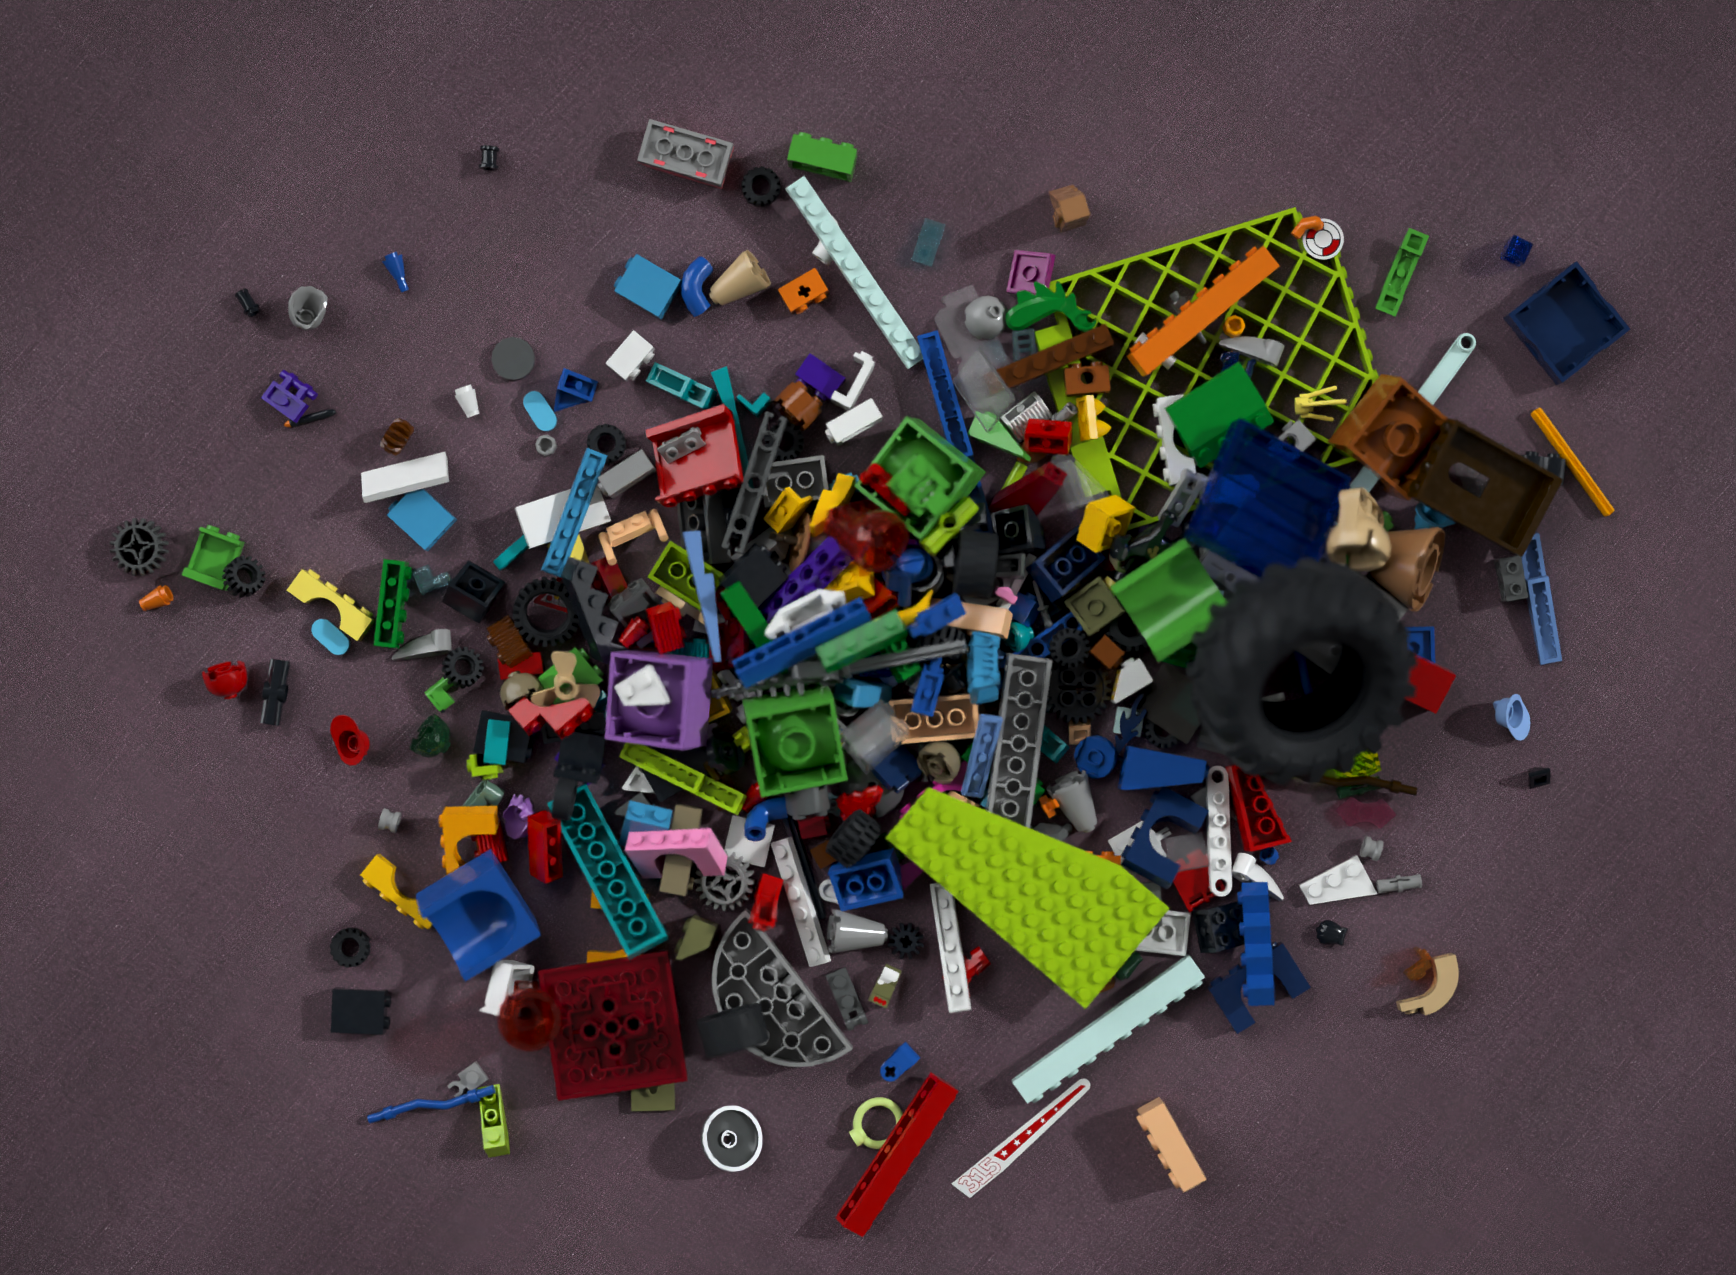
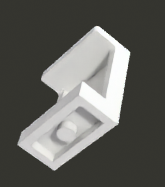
(847, 402)

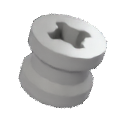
(389, 820)
(1371, 848)

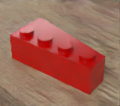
(1254, 812)

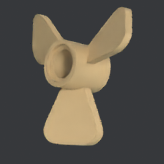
(564, 664)

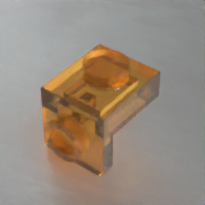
(1418, 969)

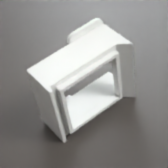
(502, 983)

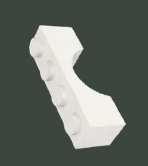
(1174, 460)

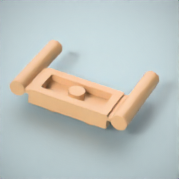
(630, 529)

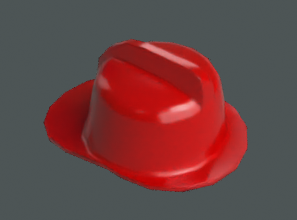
(349, 740)

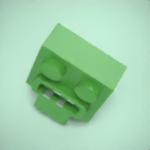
(920, 486)

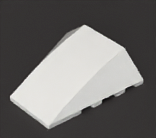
(804, 611)

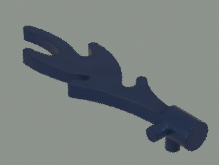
(1127, 725)

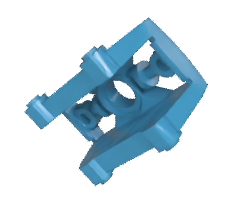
(982, 668)

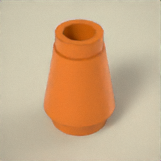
(157, 598)

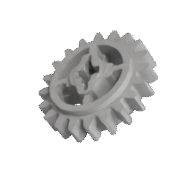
(727, 890)

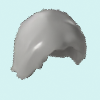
(307, 307)

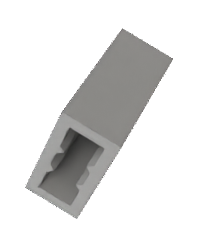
(626, 474)

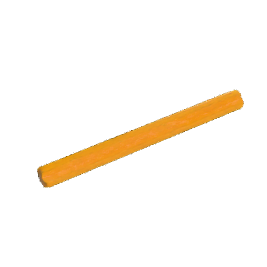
(1572, 462)

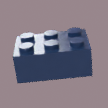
(1063, 565)

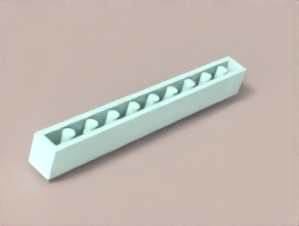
(1107, 1029)

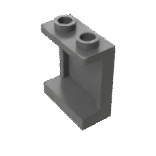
(633, 603)

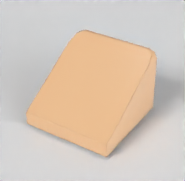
(1078, 731)

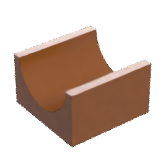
(1390, 433)

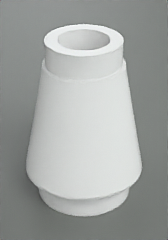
(467, 399)

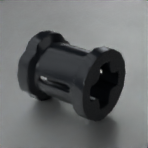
(489, 157)

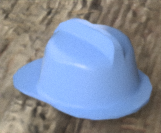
(1513, 715)

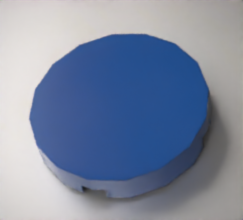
(1096, 756)

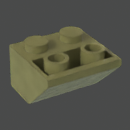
(697, 937)

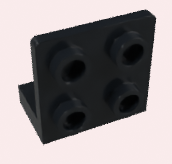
(581, 757)
(1218, 927)

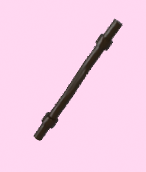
(1393, 786)

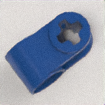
(902, 1059)

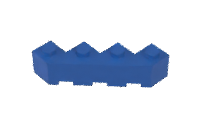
(1257, 944)

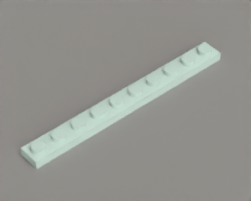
(855, 272)

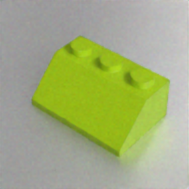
(675, 574)

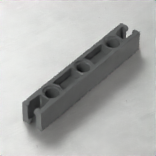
(758, 467)

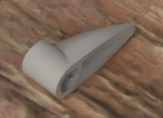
(1262, 350)
(429, 645)

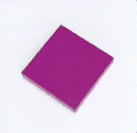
(1028, 268)

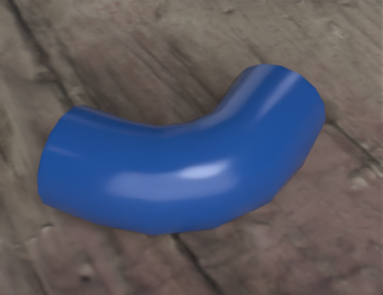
(692, 286)
(761, 815)

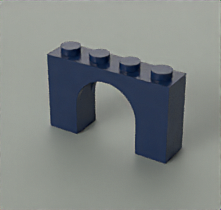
(1165, 807)
(1227, 990)

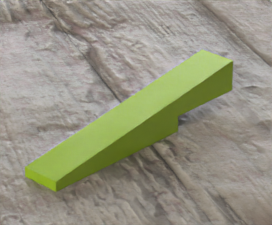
(683, 777)

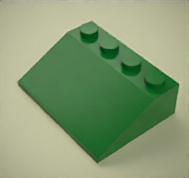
(1208, 411)

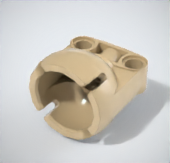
(1359, 532)

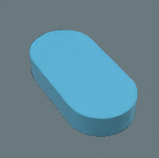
(540, 411)
(330, 636)

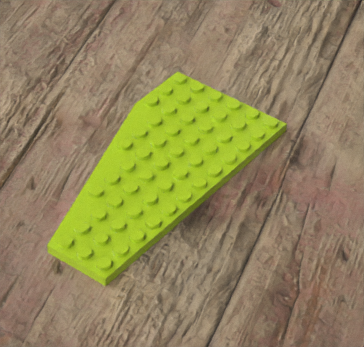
(1044, 897)

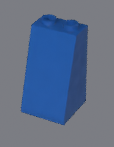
(1155, 769)

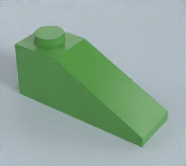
(999, 438)

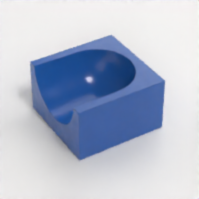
(478, 914)

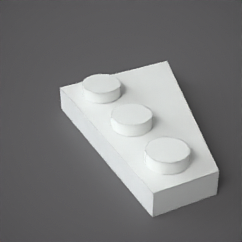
(1338, 883)

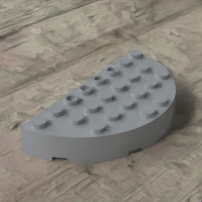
(754, 970)

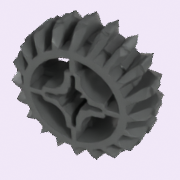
(141, 556)

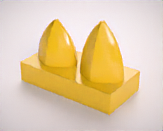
(1089, 426)

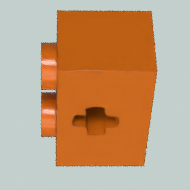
(809, 281)

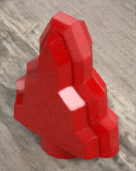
(858, 800)

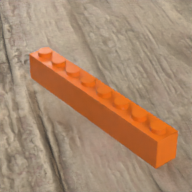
(1202, 311)

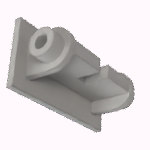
(681, 446)

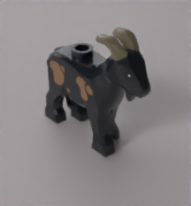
(1147, 544)

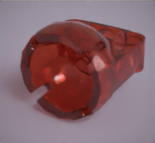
(867, 533)
(535, 1029)

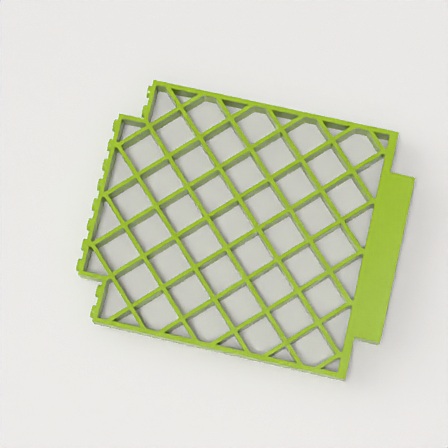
(1094, 454)

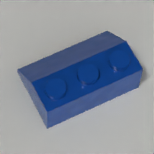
(867, 882)

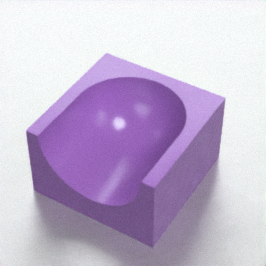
(672, 725)

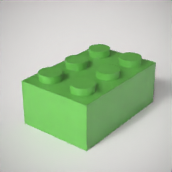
(822, 156)

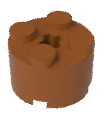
(798, 405)

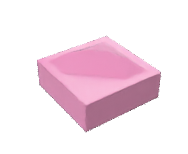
(1005, 593)

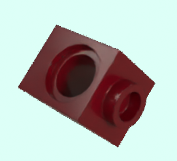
(813, 826)

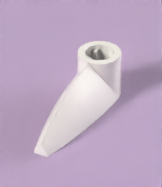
(1248, 871)

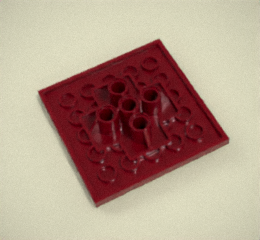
(639, 990)

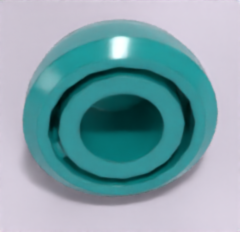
(1019, 636)

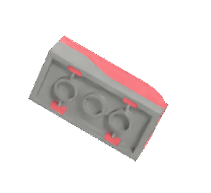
(685, 153)

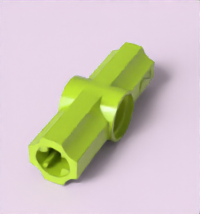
(959, 516)

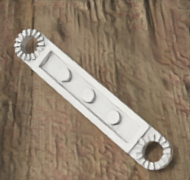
(1218, 831)

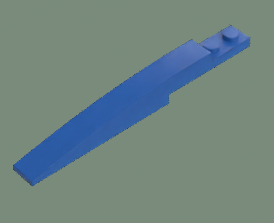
(948, 405)

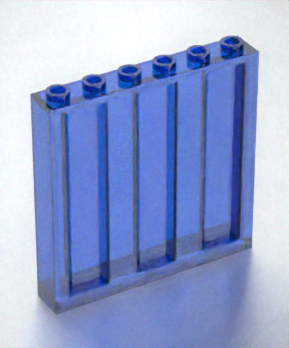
(1266, 502)

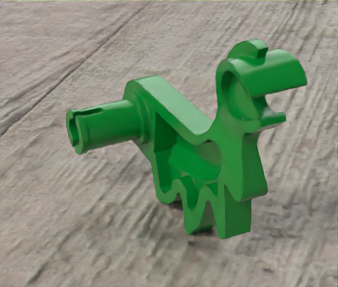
(1037, 306)

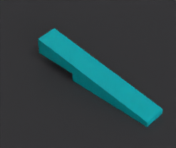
(724, 387)

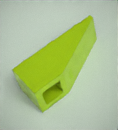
(494, 1124)

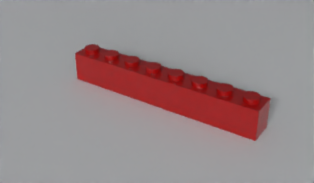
(896, 1154)

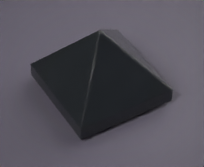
(1538, 777)

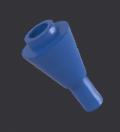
(395, 266)

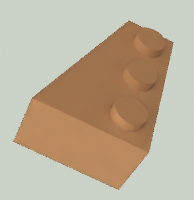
(1069, 208)

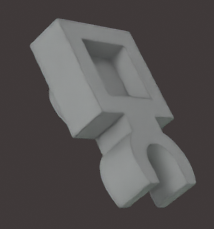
(470, 1077)

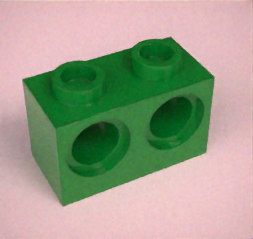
(903, 671)

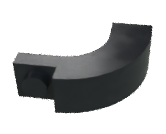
(976, 523)

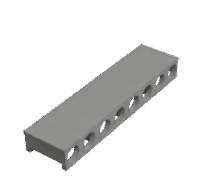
(1020, 737)

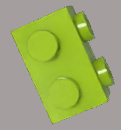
(487, 772)

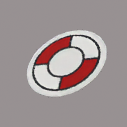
(1324, 243)

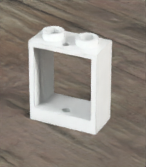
(853, 422)

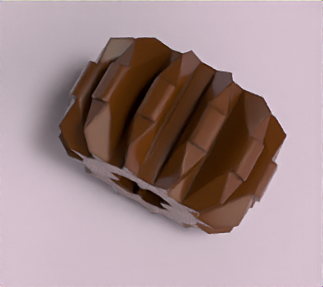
(397, 436)

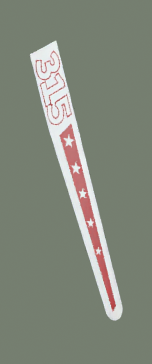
(1018, 1142)

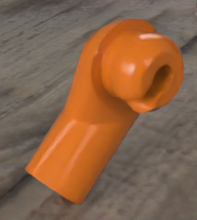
(1312, 222)

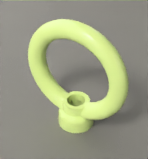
(858, 1133)

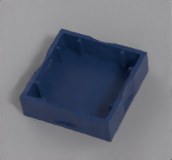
(1566, 323)

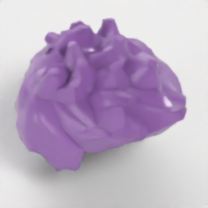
(516, 816)

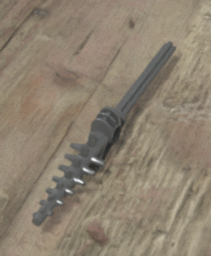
(815, 672)

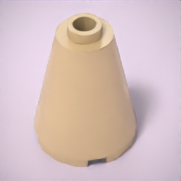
(739, 280)

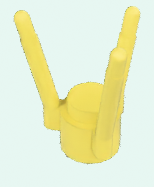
(1304, 405)

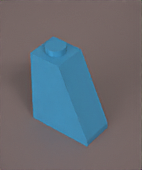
(862, 692)

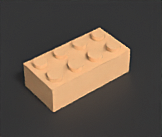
(952, 719)
(1173, 1148)

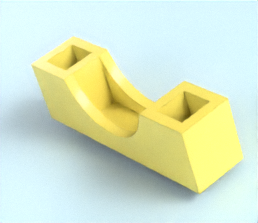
(354, 621)

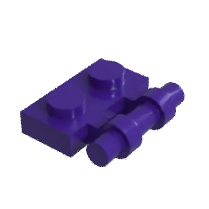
(285, 401)

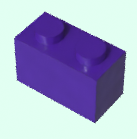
(819, 377)

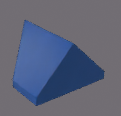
(573, 390)

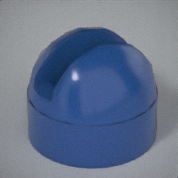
(1272, 859)

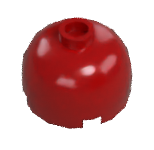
(225, 679)

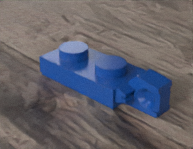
(937, 616)
(928, 688)

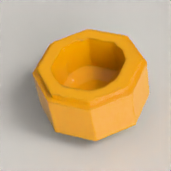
(1233, 326)

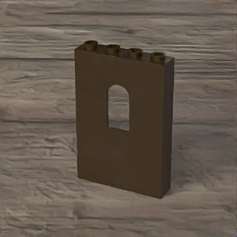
(1511, 500)

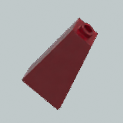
(1033, 489)

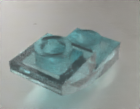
(928, 242)

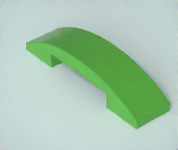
(1401, 272)

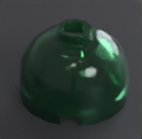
(432, 737)

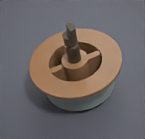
(801, 542)

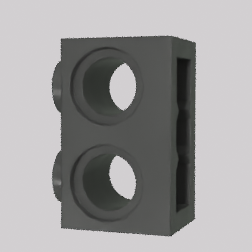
(1511, 578)

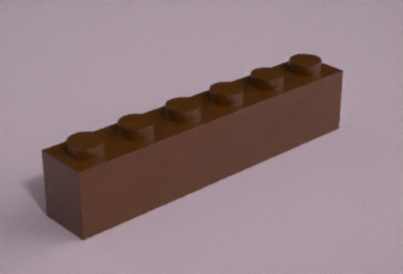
(1056, 357)

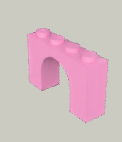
(648, 849)

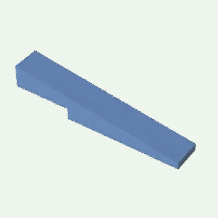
(705, 590)
(1540, 603)

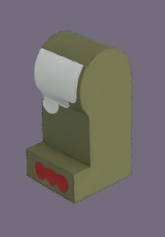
(885, 986)

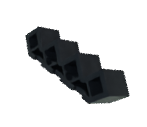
(588, 606)

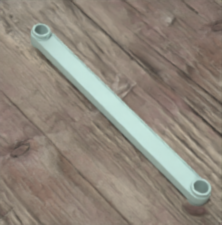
(1431, 391)

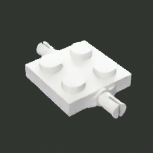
(1120, 841)

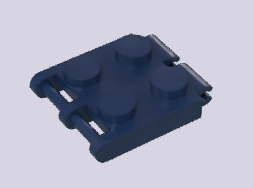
(897, 769)

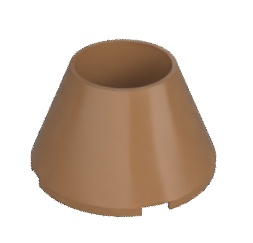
(1411, 565)

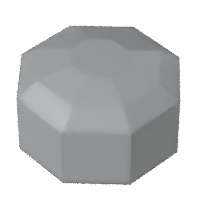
(546, 445)

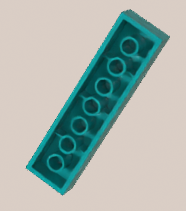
(611, 876)

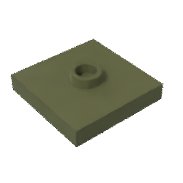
(1094, 606)
(653, 1098)

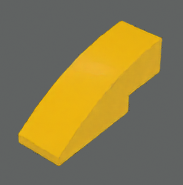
(840, 495)

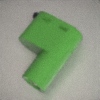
(439, 696)

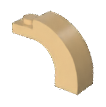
(1442, 988)

